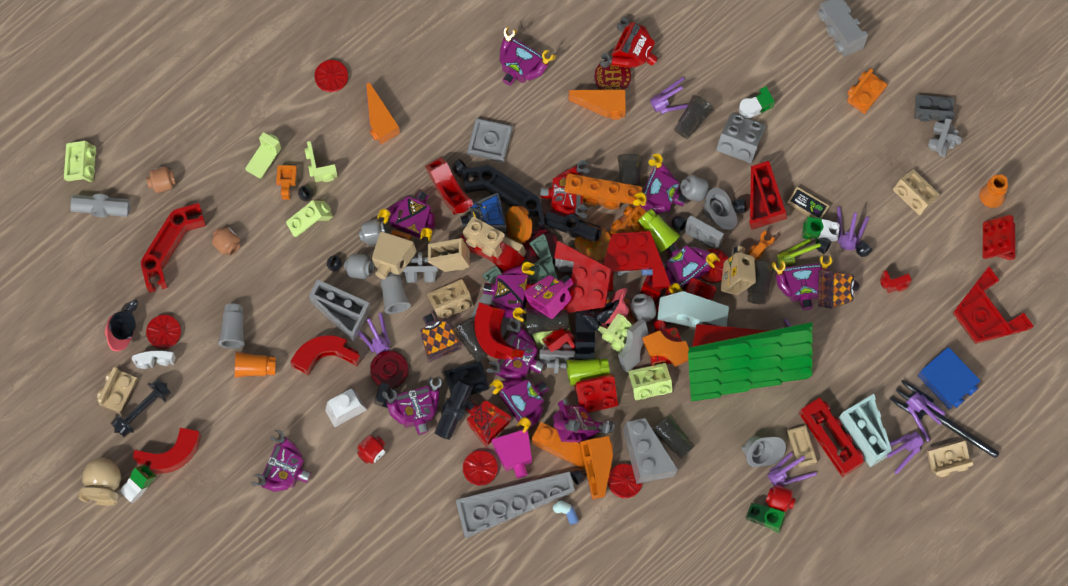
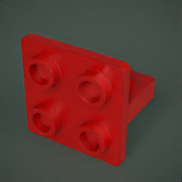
(999, 238)
(597, 393)

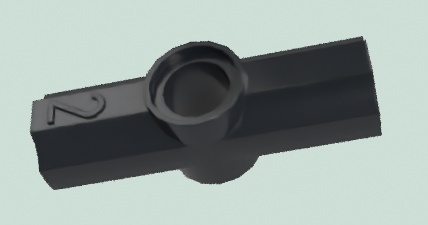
(582, 228)
(453, 409)

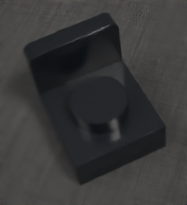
(379, 399)

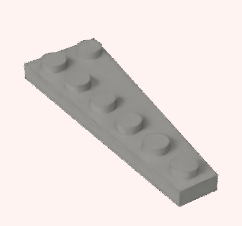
(498, 506)

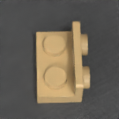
(916, 191)
(450, 300)
(116, 390)

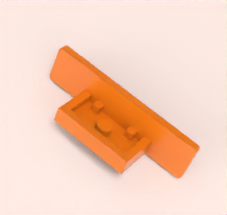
(601, 191)

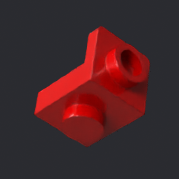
(899, 284)
(701, 289)

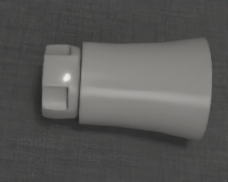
(394, 294)
(232, 327)

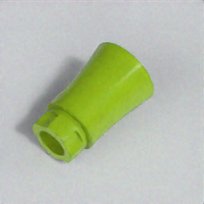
(660, 230)
(586, 369)

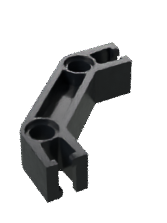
(507, 189)
(584, 336)

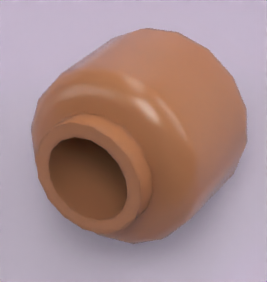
(161, 179)
(226, 241)

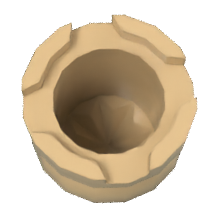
(100, 480)

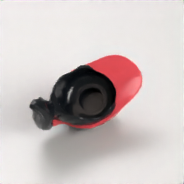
(606, 316)
(121, 327)

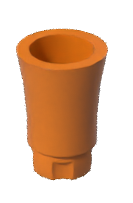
(994, 192)
(254, 365)

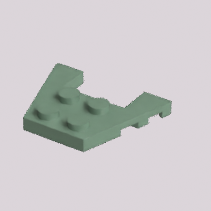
(542, 268)

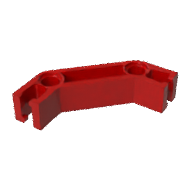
(167, 241)

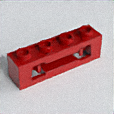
(834, 425)

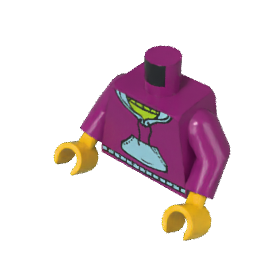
(521, 61)
(660, 189)
(687, 264)
(800, 282)
(522, 399)

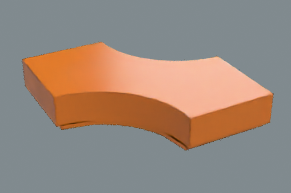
(658, 345)

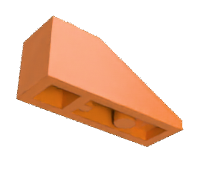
(603, 102)
(381, 122)
(549, 441)
(597, 460)

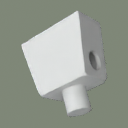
(344, 407)

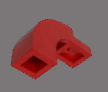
(447, 186)
(507, 260)
(488, 333)
(321, 347)
(176, 457)

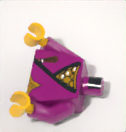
(411, 216)
(509, 290)

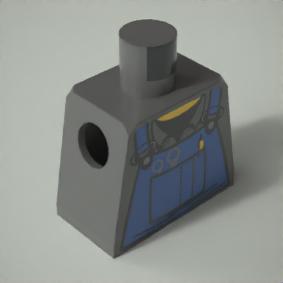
(488, 211)

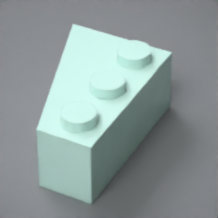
(692, 310)
(866, 430)

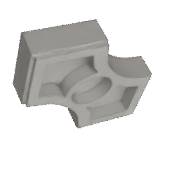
(631, 352)

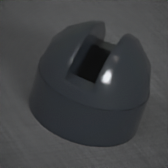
(459, 165)
(302, 195)
(739, 205)
(679, 223)
(825, 244)
(863, 249)
(338, 263)
(578, 475)

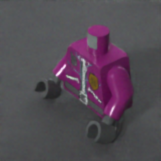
(519, 367)
(414, 406)
(576, 425)
(283, 466)

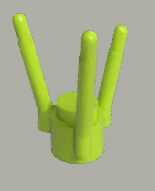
(788, 257)

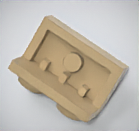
(483, 236)
(949, 458)

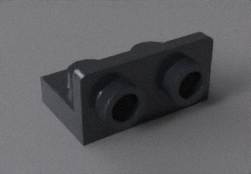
(470, 373)

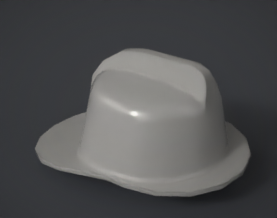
(720, 209)
(763, 450)

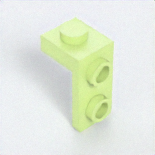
(264, 155)
(324, 173)
(309, 215)

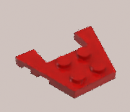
(635, 252)
(589, 279)
(982, 318)

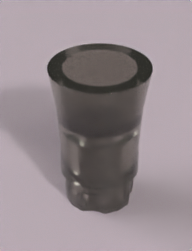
(693, 116)
(630, 168)
(759, 291)
(538, 322)
(468, 337)
(673, 436)

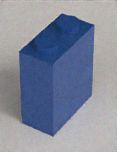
(949, 379)

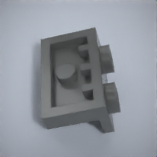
(933, 108)

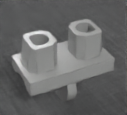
(948, 138)
(429, 270)
(557, 358)

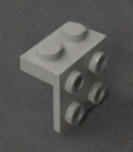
(740, 137)

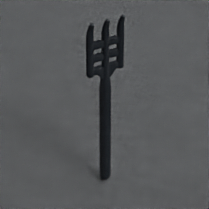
(946, 422)

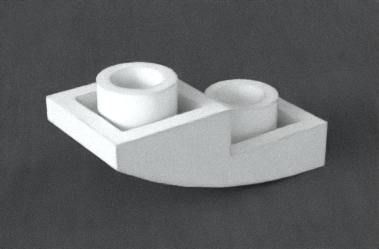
(147, 359)

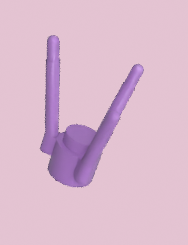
(660, 100)
(849, 240)
(379, 343)
(919, 402)
(910, 442)
(777, 475)

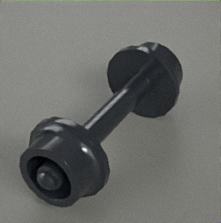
(158, 390)

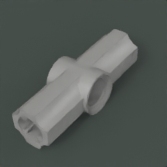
(100, 205)

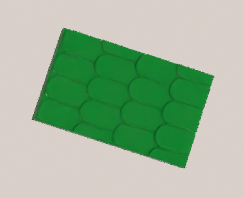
(745, 359)

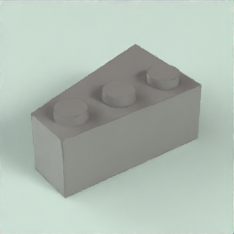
(842, 27)
(340, 308)
(646, 453)

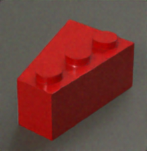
(765, 199)

